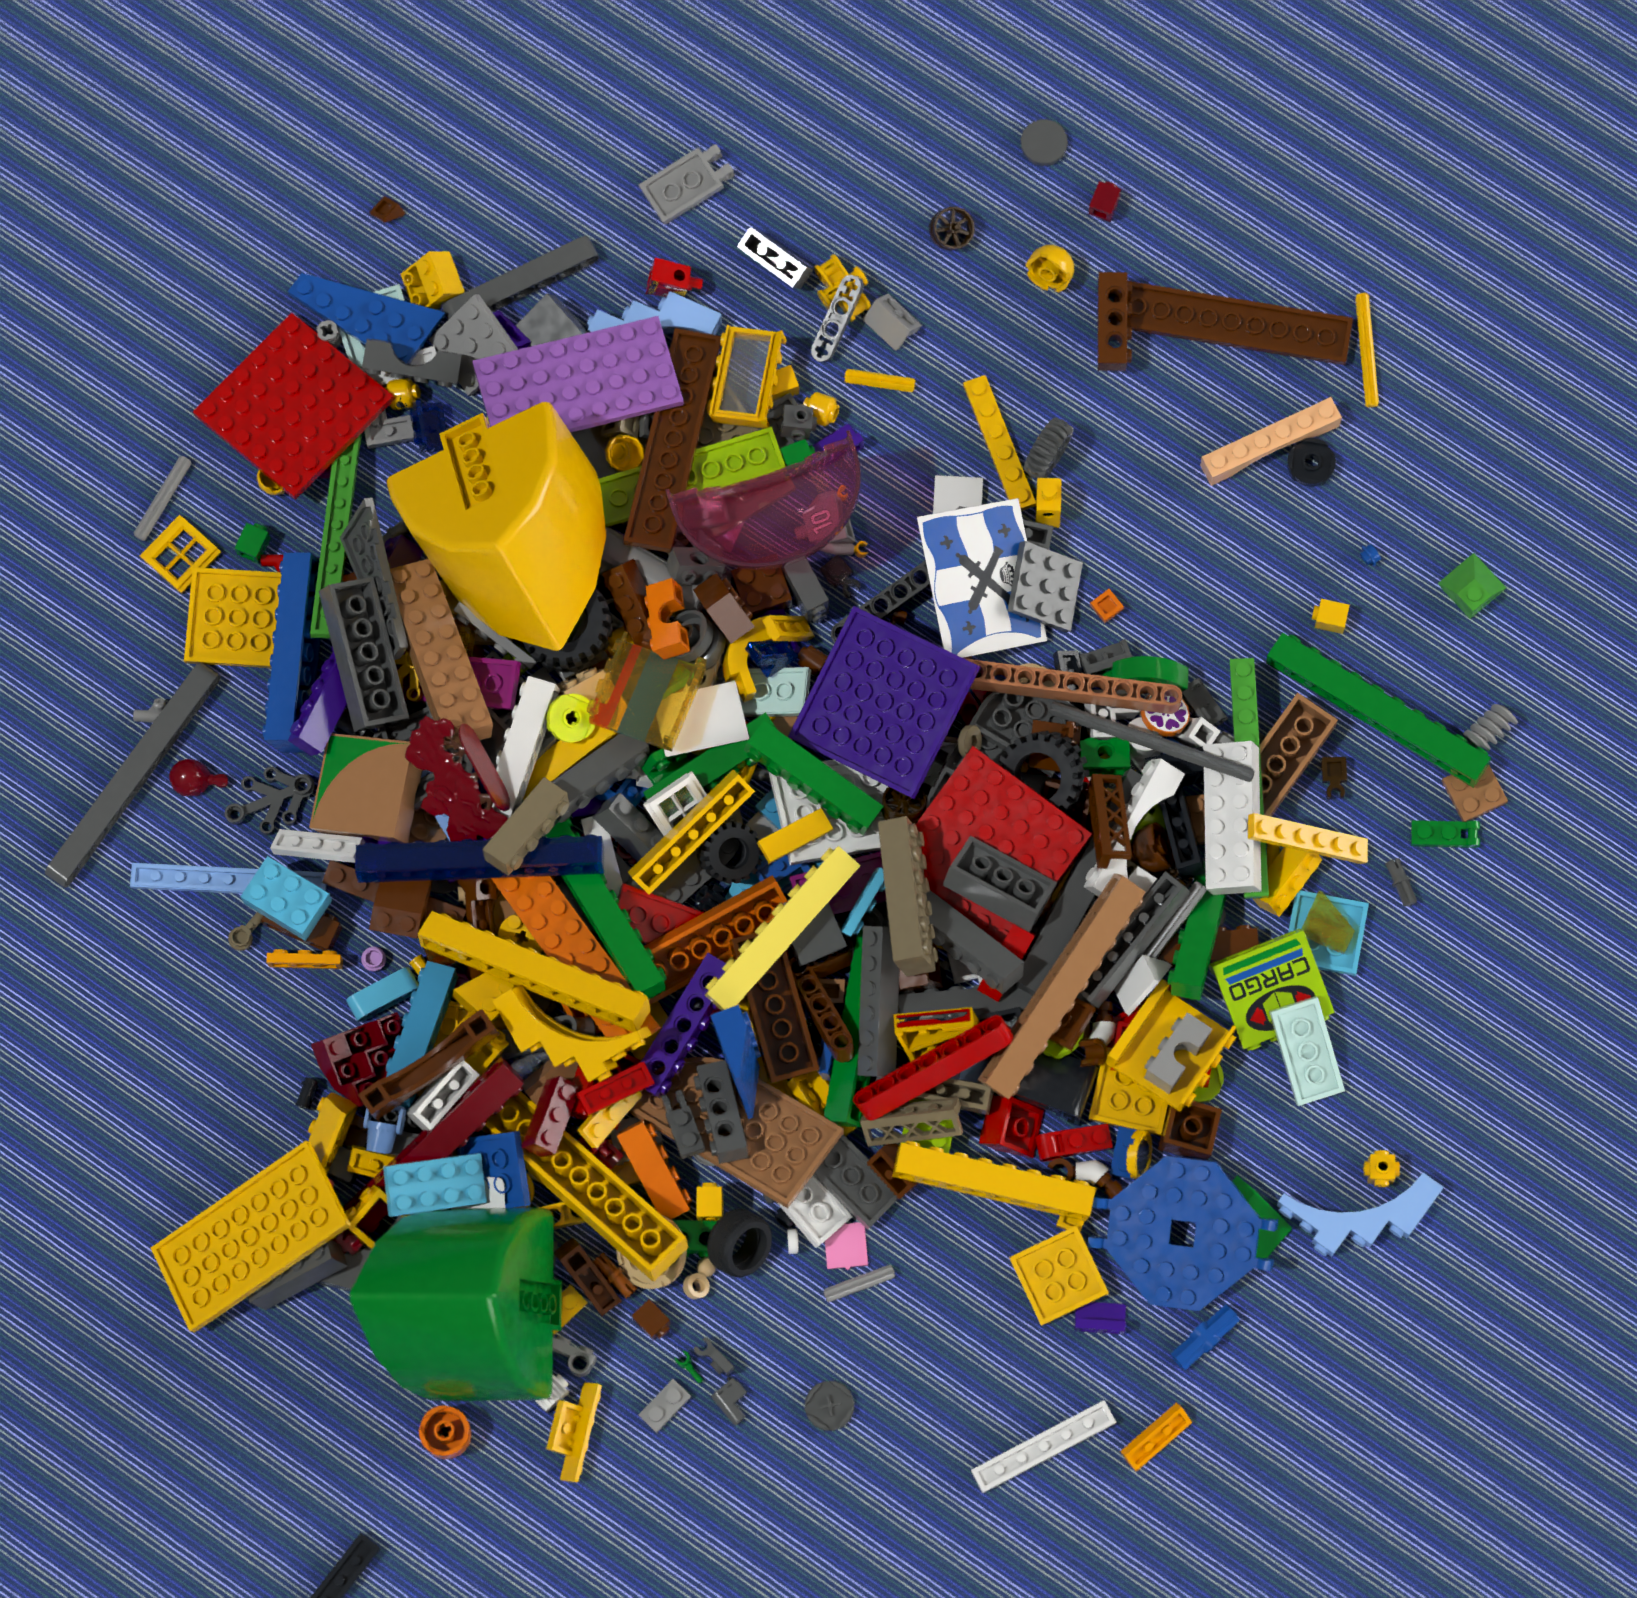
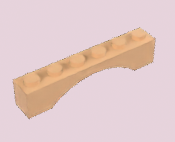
(1292, 429)

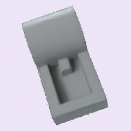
(562, 1346)

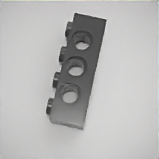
(717, 1076)

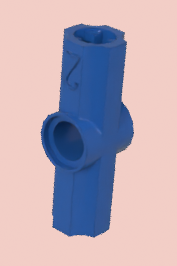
(1205, 1337)

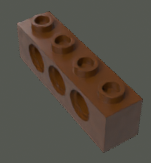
(1108, 357)

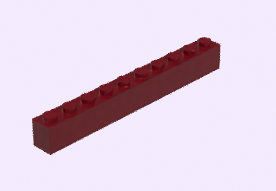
(467, 1115)

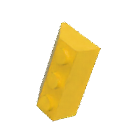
(331, 1127)

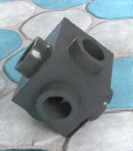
(797, 422)

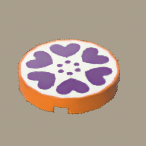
(1167, 724)

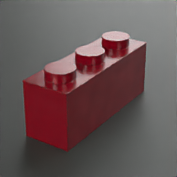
(550, 1116)

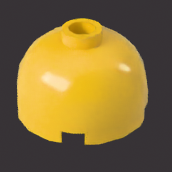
(1050, 267)

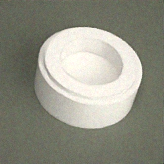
(793, 1241)

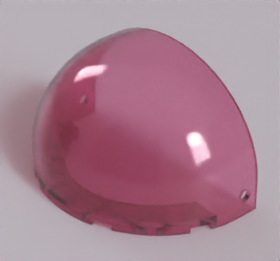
(775, 515)

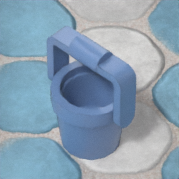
(383, 1135)

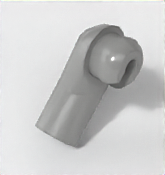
(151, 714)

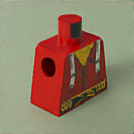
(672, 277)

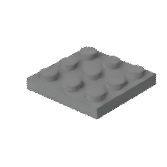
(475, 335)

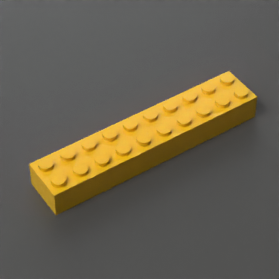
(596, 1195)

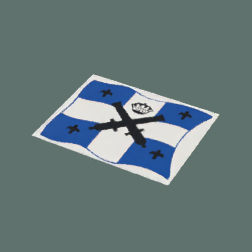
(971, 577)

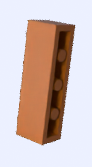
(653, 1169)

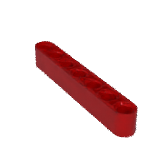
(933, 1067)

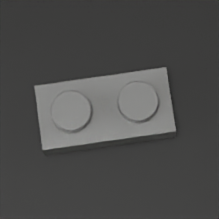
(664, 1406)

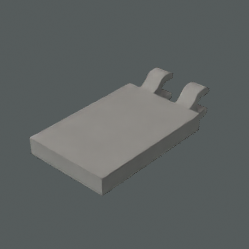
(685, 183)

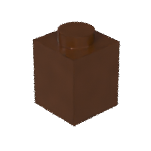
(651, 1320)

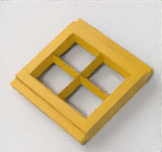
(165, 540)

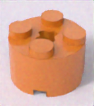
(431, 1428)

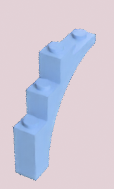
(673, 313)
(1333, 1227)

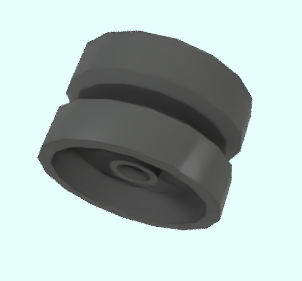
(704, 637)

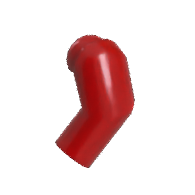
(272, 560)

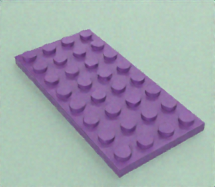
(584, 376)

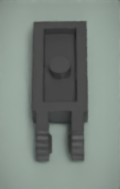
(683, 1127)

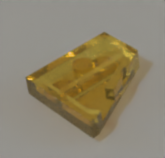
(1327, 925)

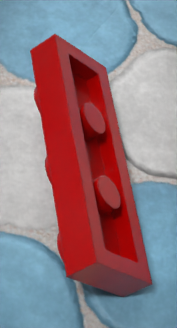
(615, 1088)

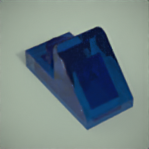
(771, 655)

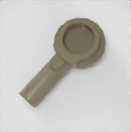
(241, 937)

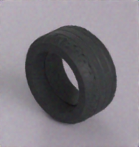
(752, 1252)

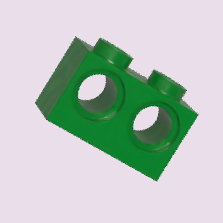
(694, 1231)

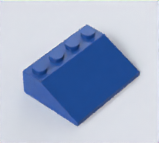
(740, 1053)

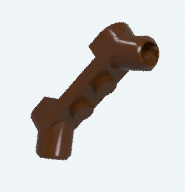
(478, 909)

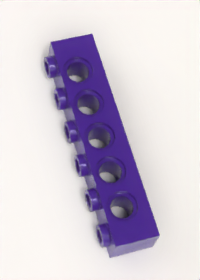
(671, 1029)

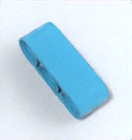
(382, 994)

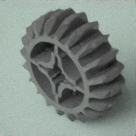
(1048, 448)

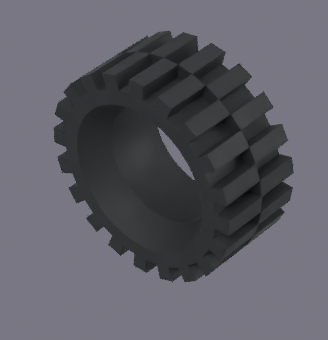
(1062, 753)

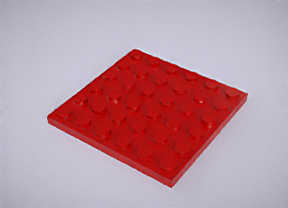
(293, 406)
(1003, 813)

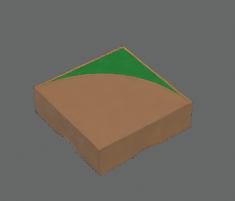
(365, 789)

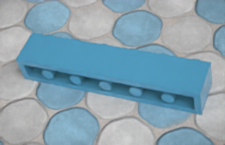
(424, 1018)

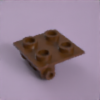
(1043, 761)

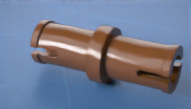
(615, 1275)

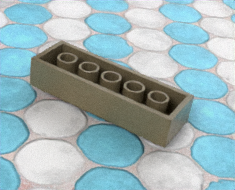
(907, 896)

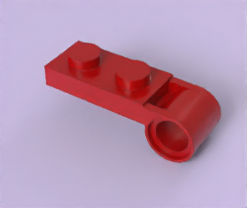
(1073, 1142)

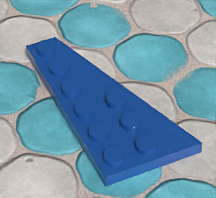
(369, 314)

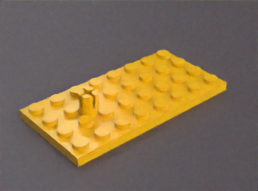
(250, 1236)

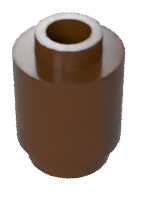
(812, 658)

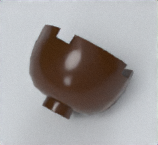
(1151, 849)

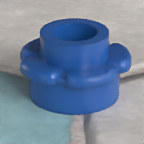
(1370, 555)

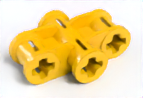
(831, 275)

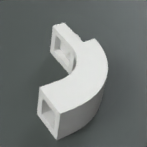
(1196, 733)

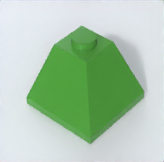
(1471, 586)

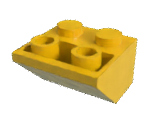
(432, 280)

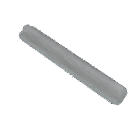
(162, 498)
(1168, 931)

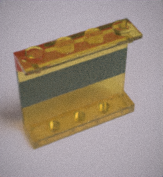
(645, 694)

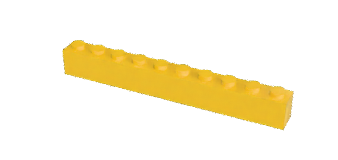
(534, 971)

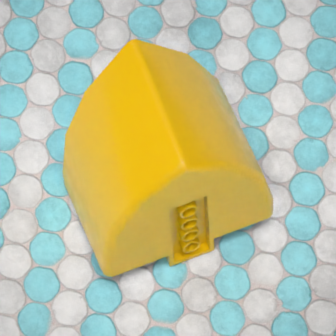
(510, 522)

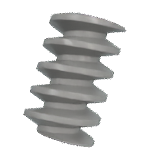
(1489, 727)

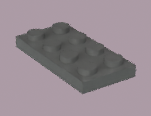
(854, 1183)

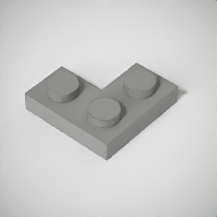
(389, 431)

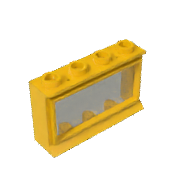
(745, 377)

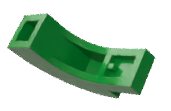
(1151, 670)

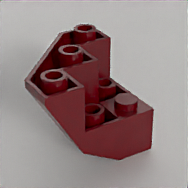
(358, 1056)

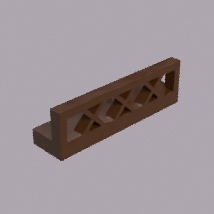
(1100, 821)

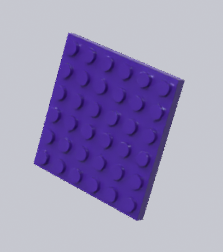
(884, 702)

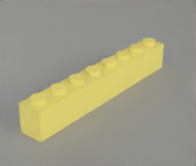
(782, 930)

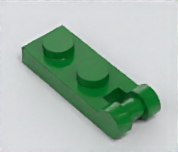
(1444, 834)

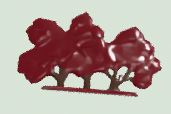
(453, 789)

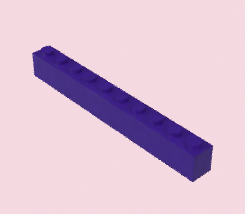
(328, 699)

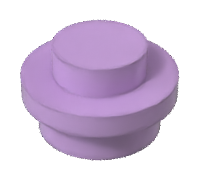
(373, 959)

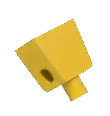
(1048, 501)

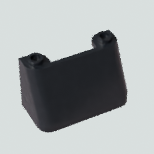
(1058, 1086)

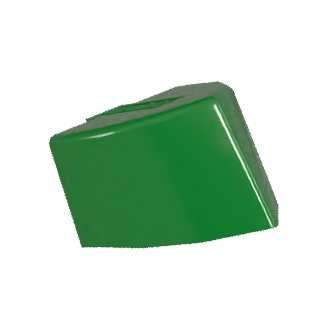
(464, 1303)

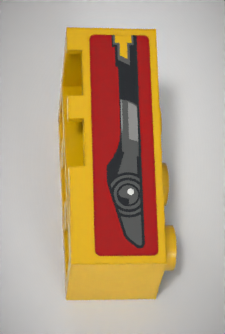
(928, 1029)

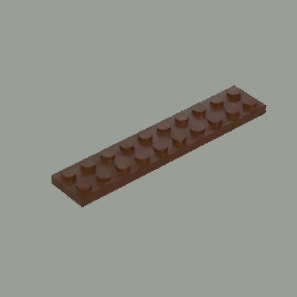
(1238, 323)
(673, 443)

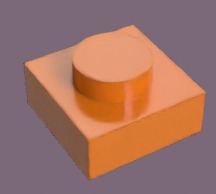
(1106, 606)

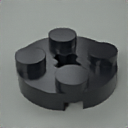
(1302, 452)

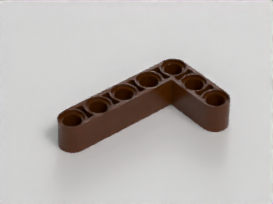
(818, 998)

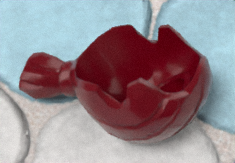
(192, 778)

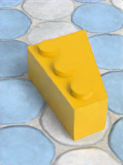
(480, 992)

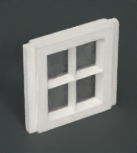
(674, 802)

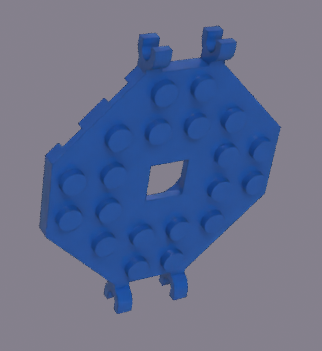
(1222, 1241)

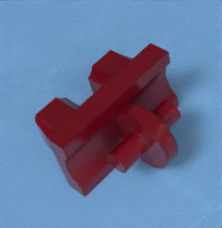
(604, 1153)

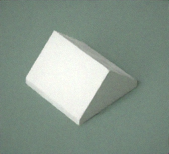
(1140, 981)

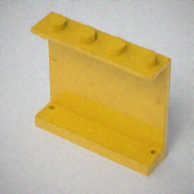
(1147, 1032)

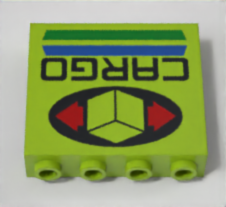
(1267, 979)

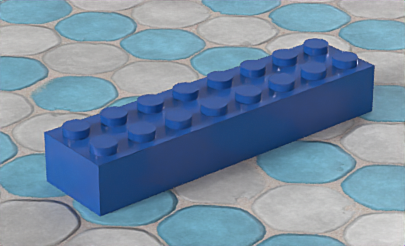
(294, 652)

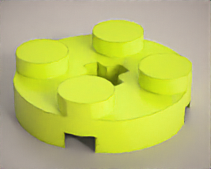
(557, 719)

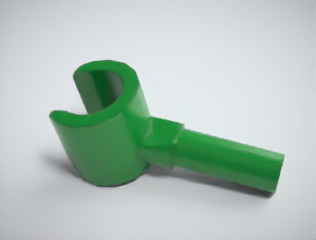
(689, 1367)

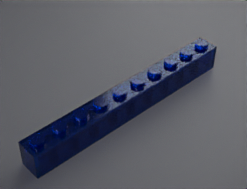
(466, 860)

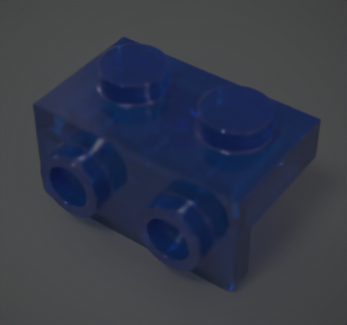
(429, 424)

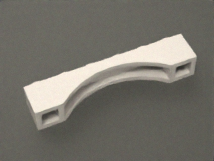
(1157, 783)

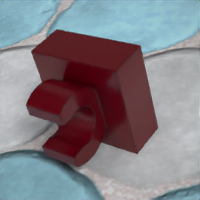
(350, 1241)

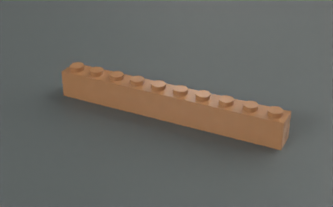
(1062, 985)

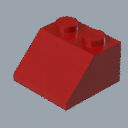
(1011, 1126)

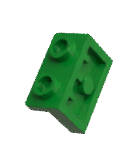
(659, 766)

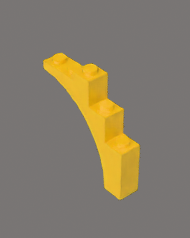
(535, 1030)

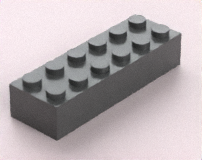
(363, 654)

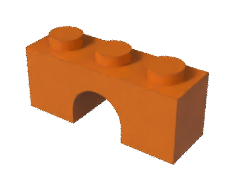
(662, 601)

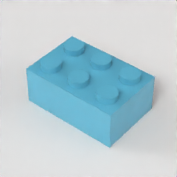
(286, 898)

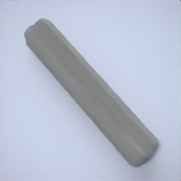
(859, 1283)

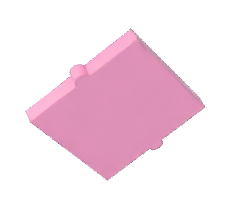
(847, 1247)

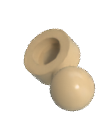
(705, 1269)

